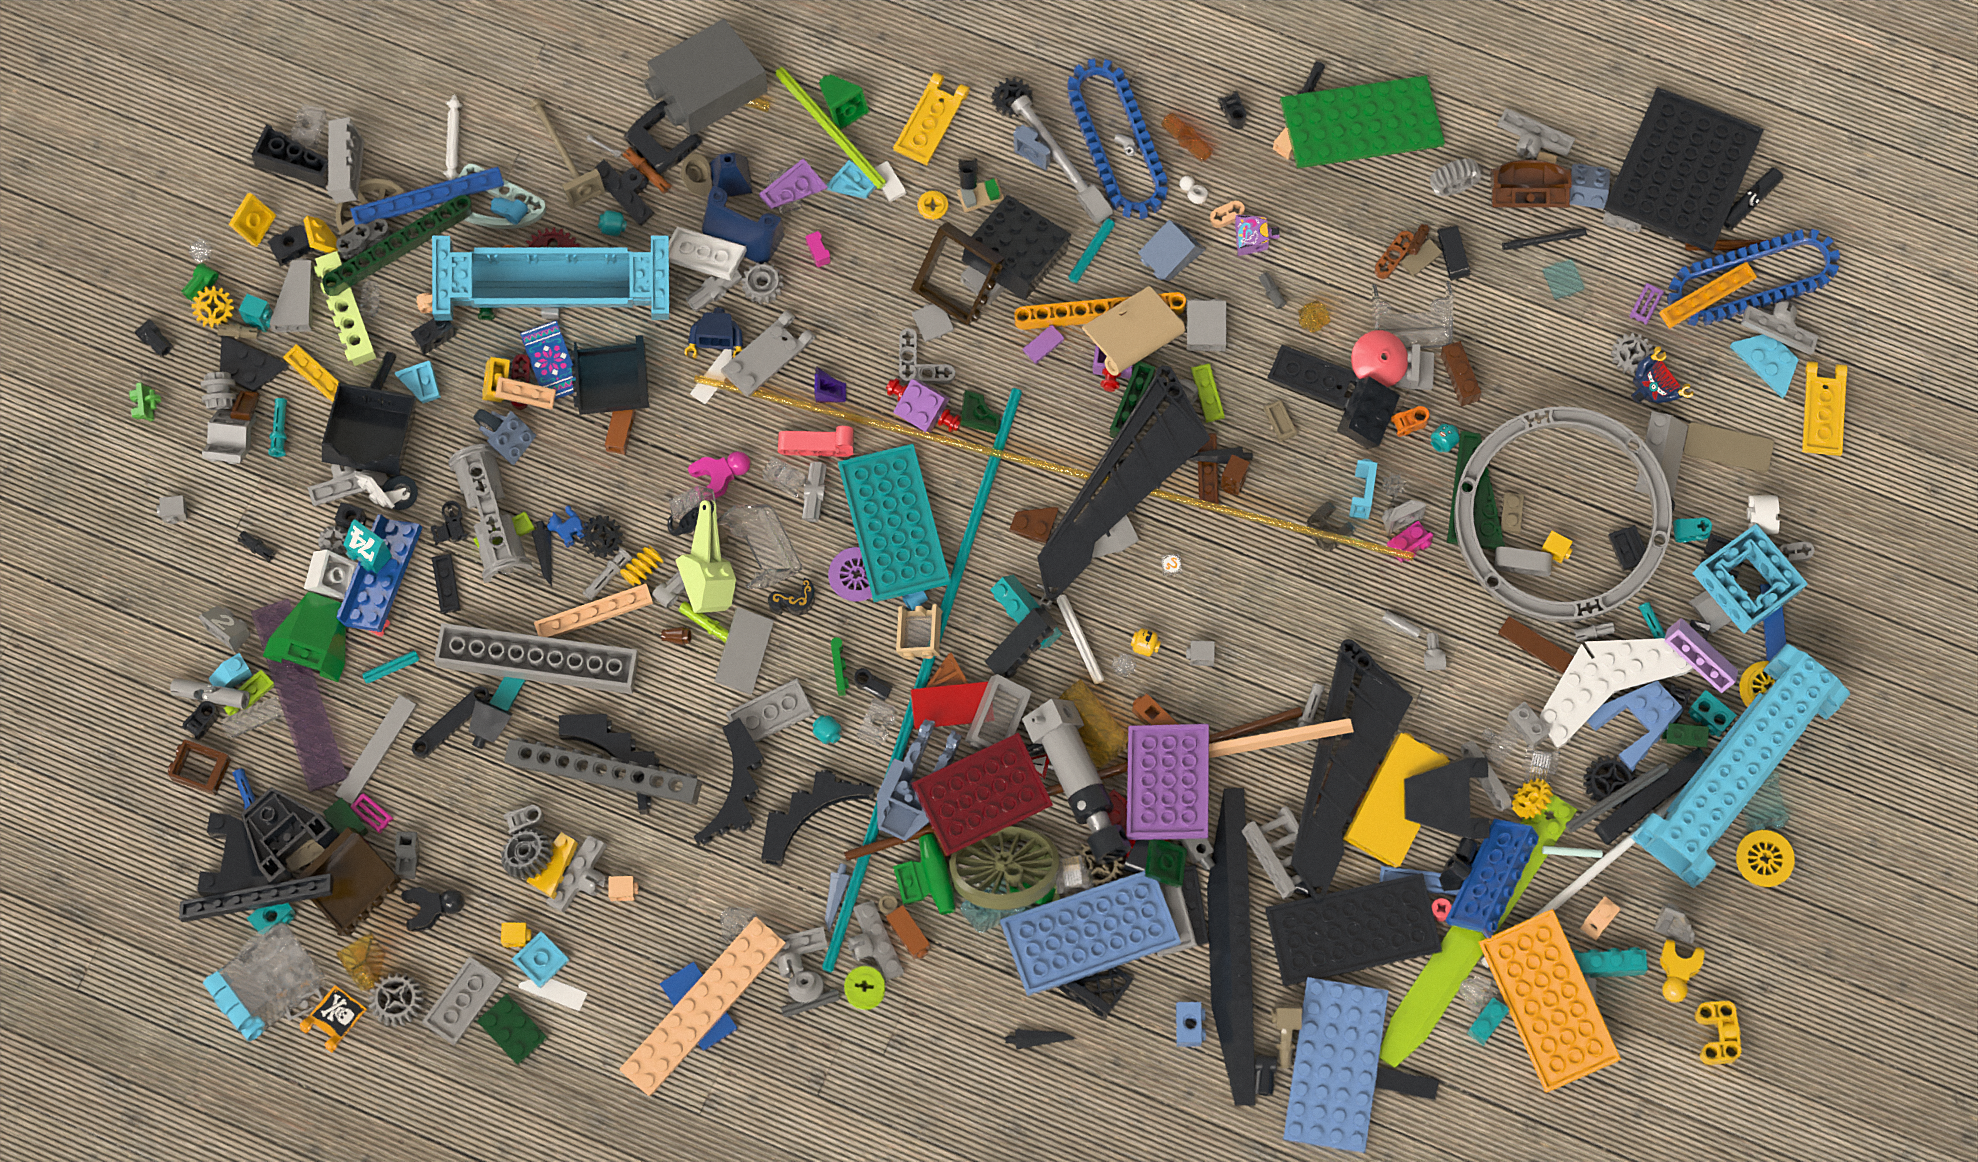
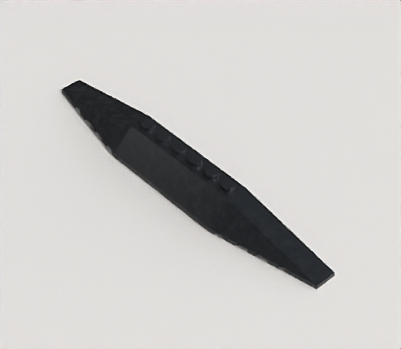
(1231, 947)

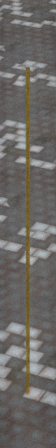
(1056, 468)

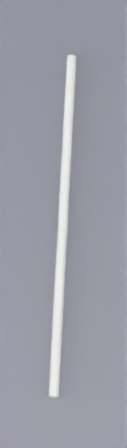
(1593, 870)

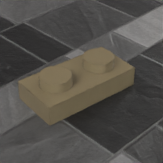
(1512, 513)

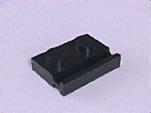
(1627, 547)

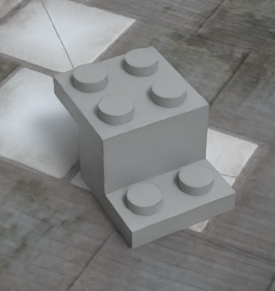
(228, 438)

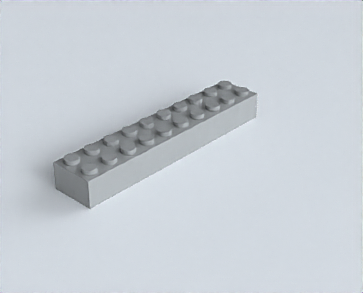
(536, 658)

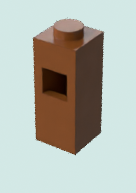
(619, 431)
(1150, 712)
(908, 933)

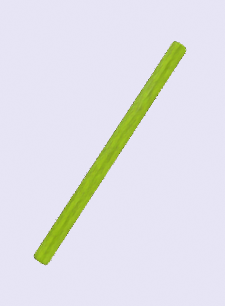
(830, 127)

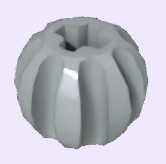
(1189, 388)

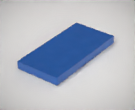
(679, 985)

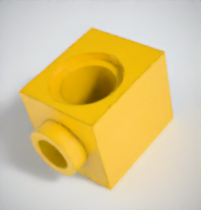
(1558, 546)
(515, 934)

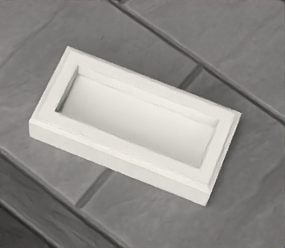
(893, 187)

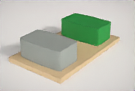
(983, 195)

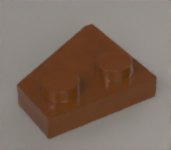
(1034, 523)

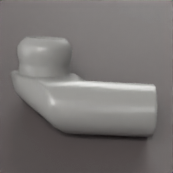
(1128, 144)

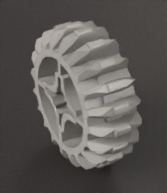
(1455, 177)
(391, 1005)

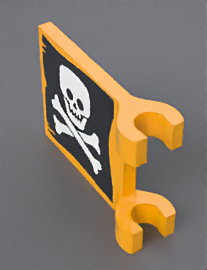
(334, 1016)

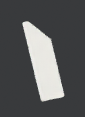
(704, 392)
(557, 992)

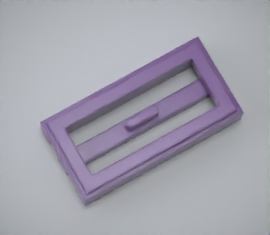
(1639, 317)

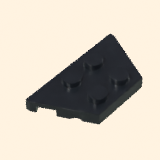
(248, 366)

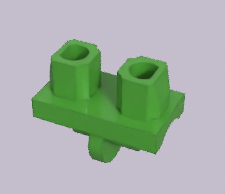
(146, 402)

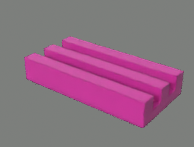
(384, 824)

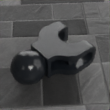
(432, 906)

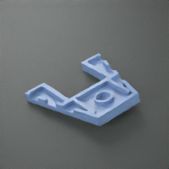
(1652, 708)

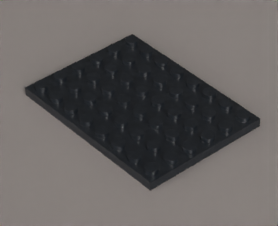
(1684, 169)

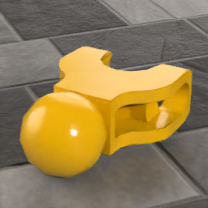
(1678, 971)

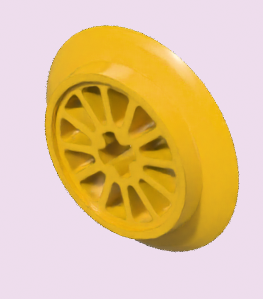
(1748, 677)
(1777, 841)

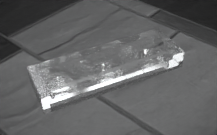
(252, 717)

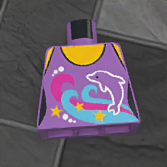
(1253, 234)

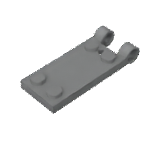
(766, 355)

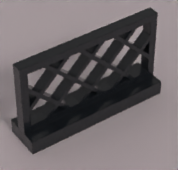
(1090, 999)

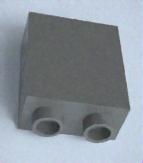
(705, 77)

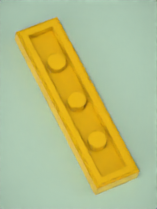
(312, 371)

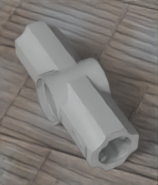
(711, 290)

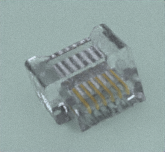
(1540, 764)
(1073, 874)

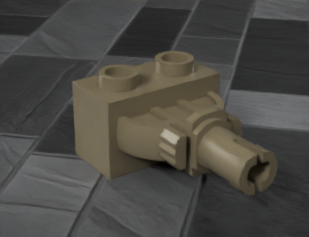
(1286, 1018)

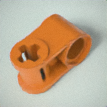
(1407, 423)

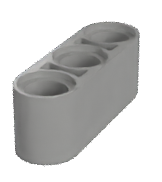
(1523, 561)

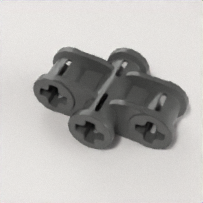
(357, 241)

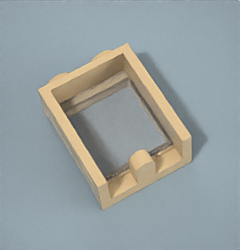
(918, 632)

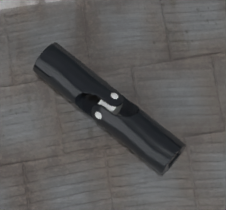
(1753, 197)

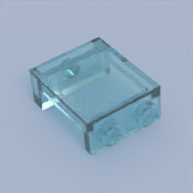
(1766, 806)

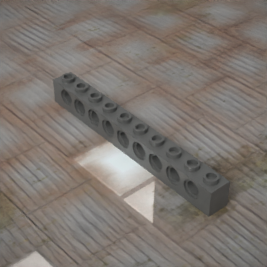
(687, 794)

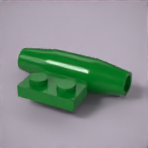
(927, 877)

